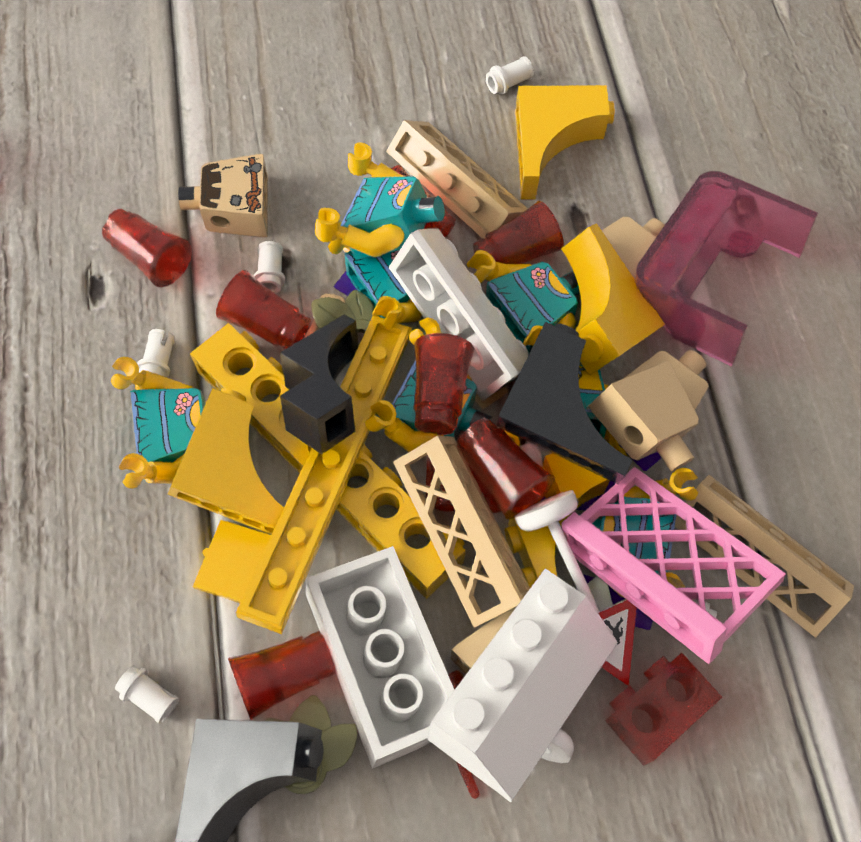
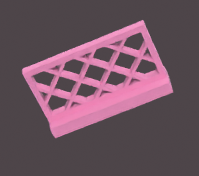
(651, 592)

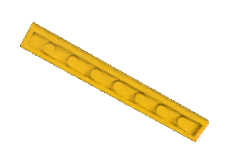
(320, 485)

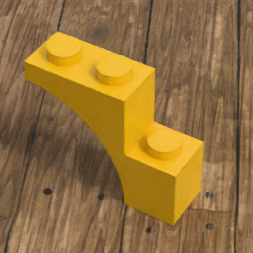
(538, 546)

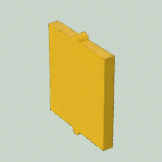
(230, 561)

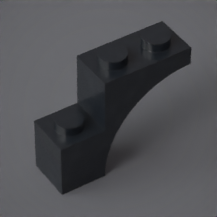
(315, 405)

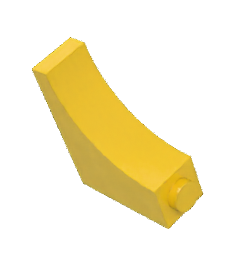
(554, 120)
(611, 305)
(219, 466)

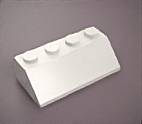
(454, 298)
(380, 652)
(524, 685)

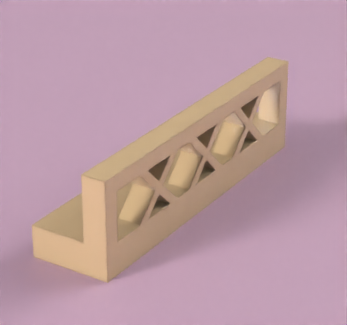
(453, 177)
(477, 520)
(780, 550)

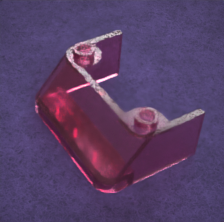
(714, 218)

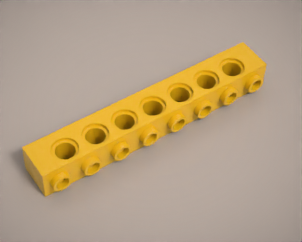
(230, 351)

